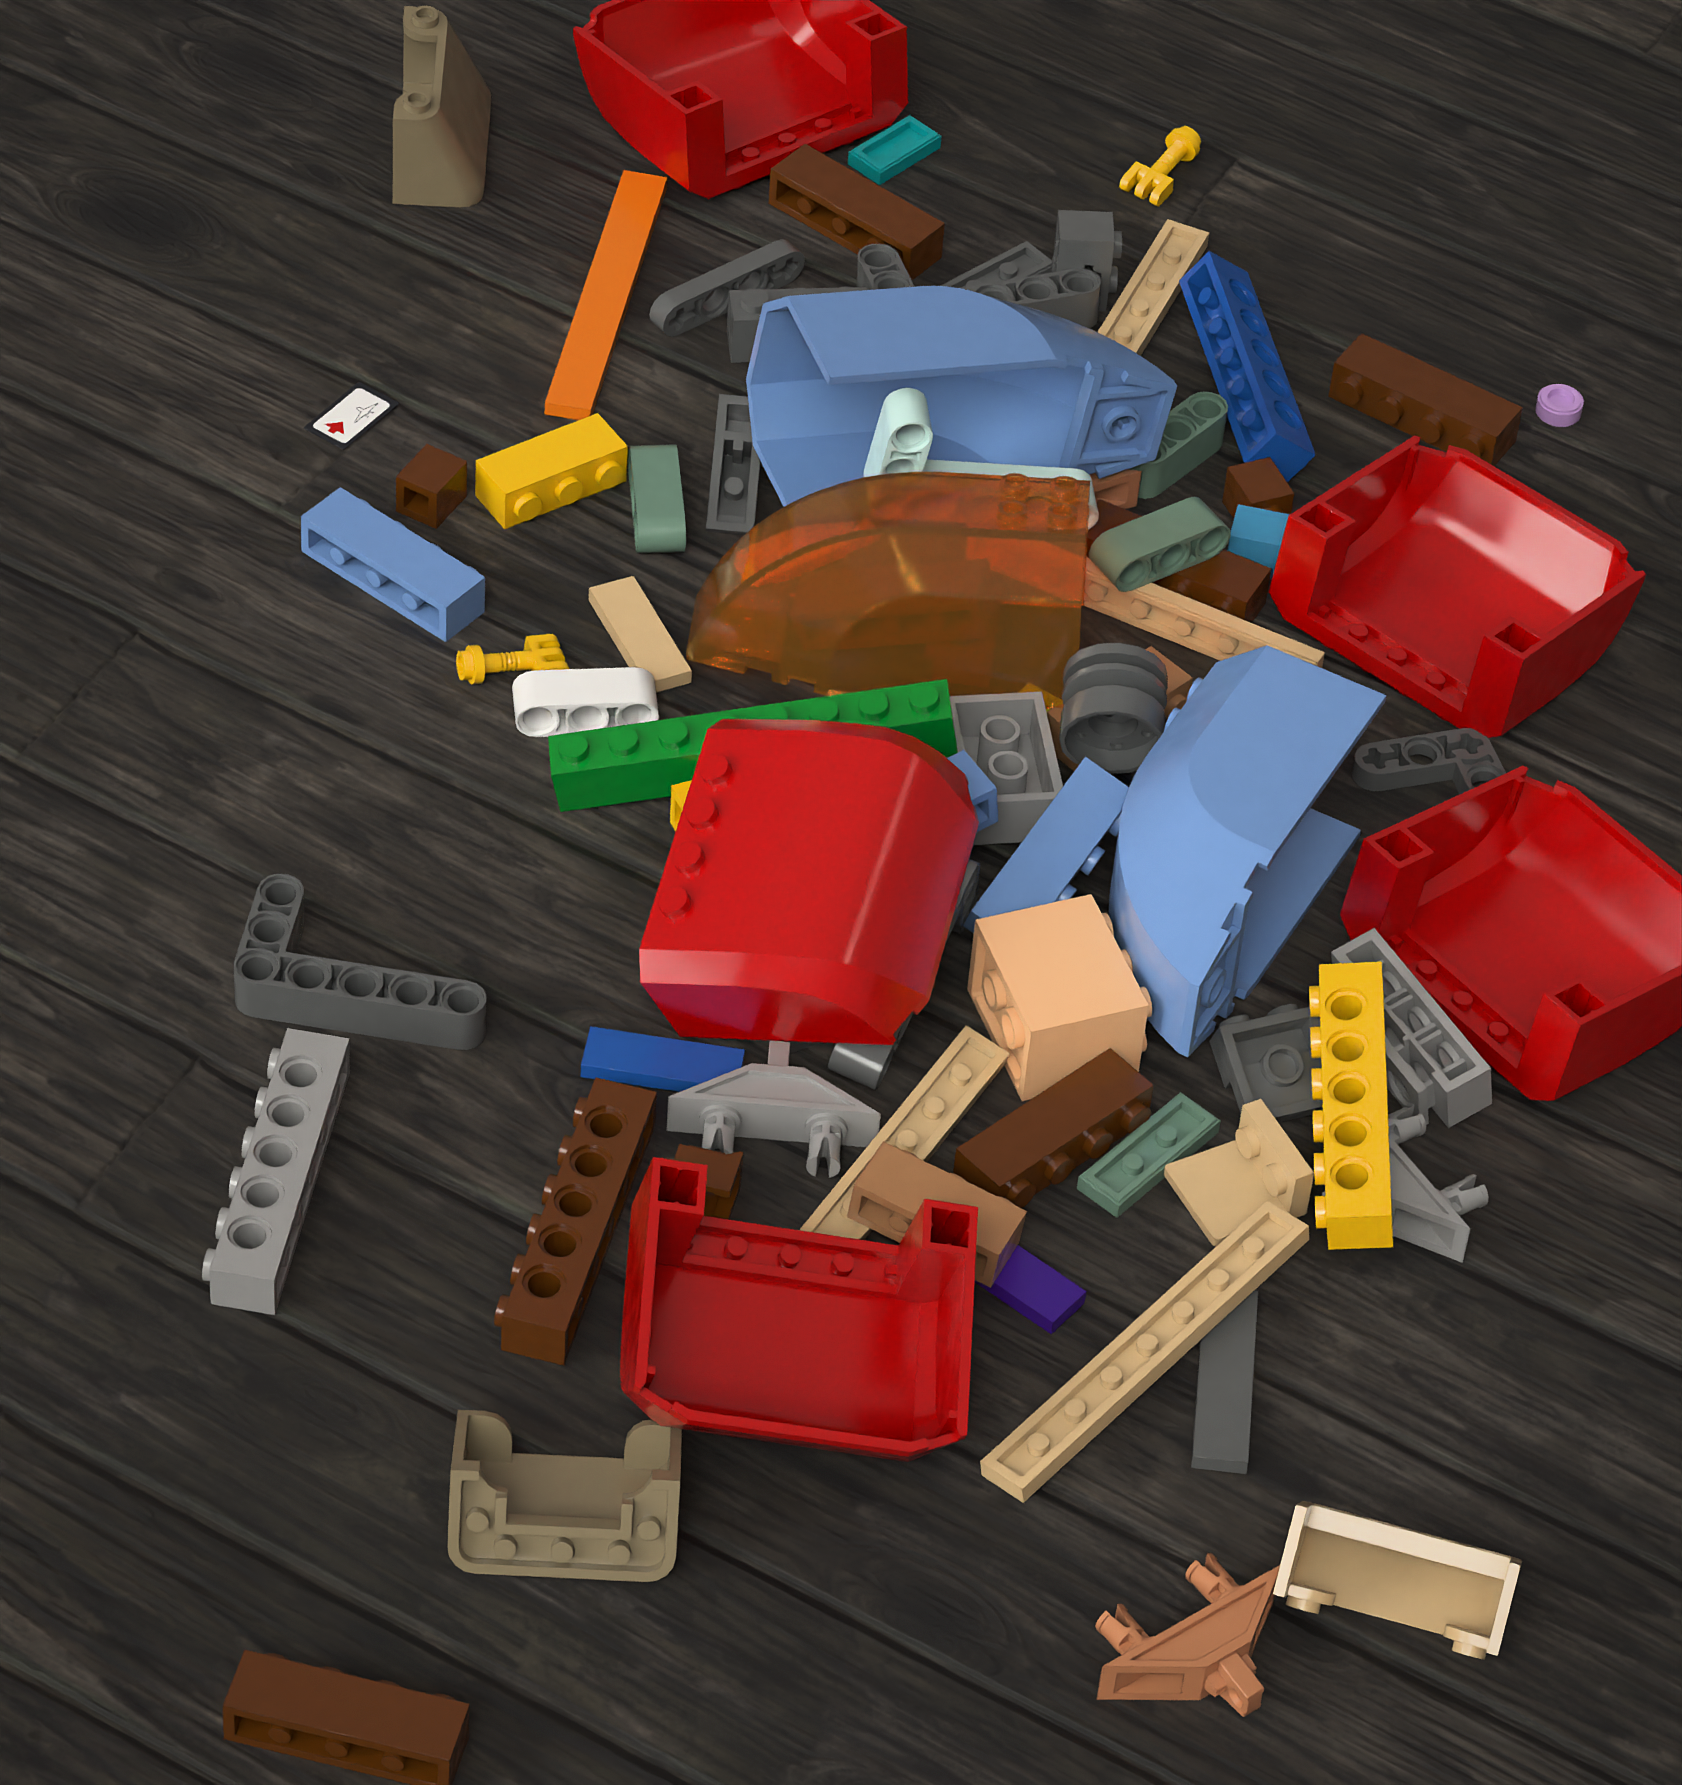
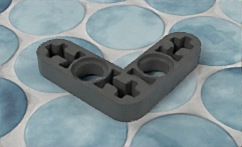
(1456, 756)

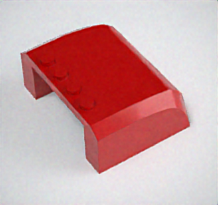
(741, 84)
(1454, 584)
(808, 883)
(1530, 928)
(797, 1327)

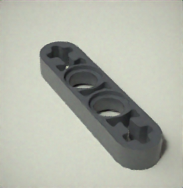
(684, 305)

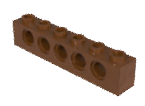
(577, 1221)

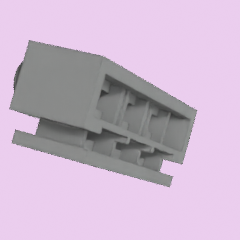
(1421, 1041)

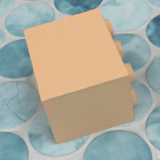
(1056, 991)

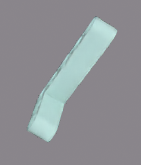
(905, 439)

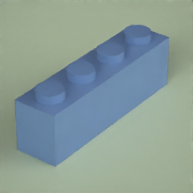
(393, 564)
(1057, 845)

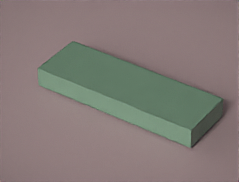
(1141, 1157)

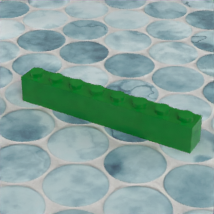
(651, 756)

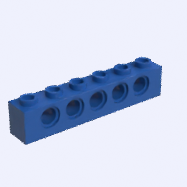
(1246, 365)

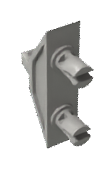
(775, 1104)
(1418, 1208)

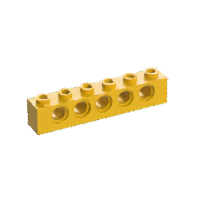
(1354, 1106)

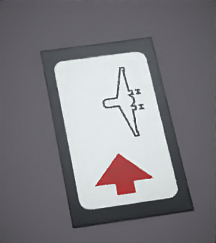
(351, 415)

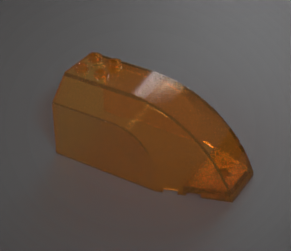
(906, 586)

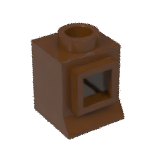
(723, 1177)

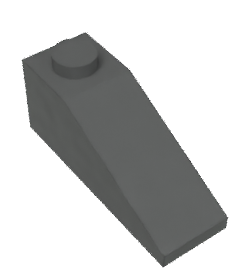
(734, 470)

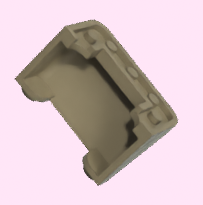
(439, 118)
(562, 1510)

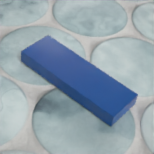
(655, 1060)

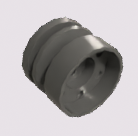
(1113, 705)

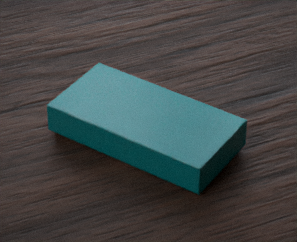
(894, 150)

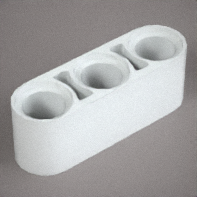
(582, 699)

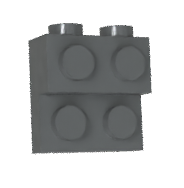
(1269, 1060)

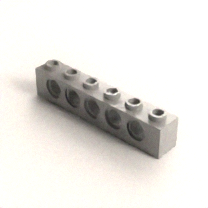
(278, 1171)

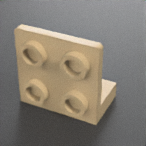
(1236, 1178)

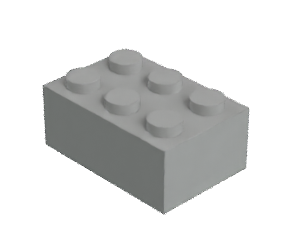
(1015, 749)

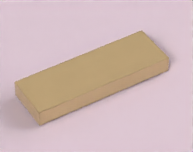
(639, 632)

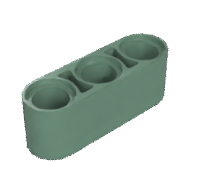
(1189, 438)
(656, 498)
(1159, 544)

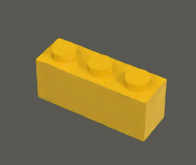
(551, 471)

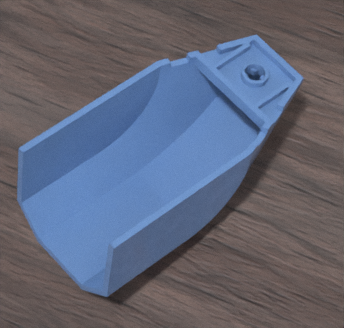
(994, 377)
(1223, 835)

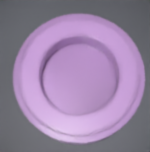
(1559, 405)

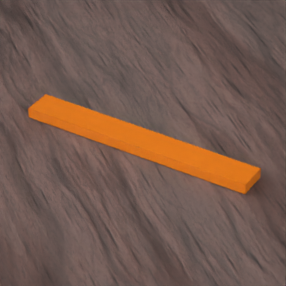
(606, 296)

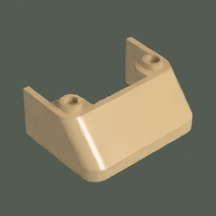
(1397, 1576)

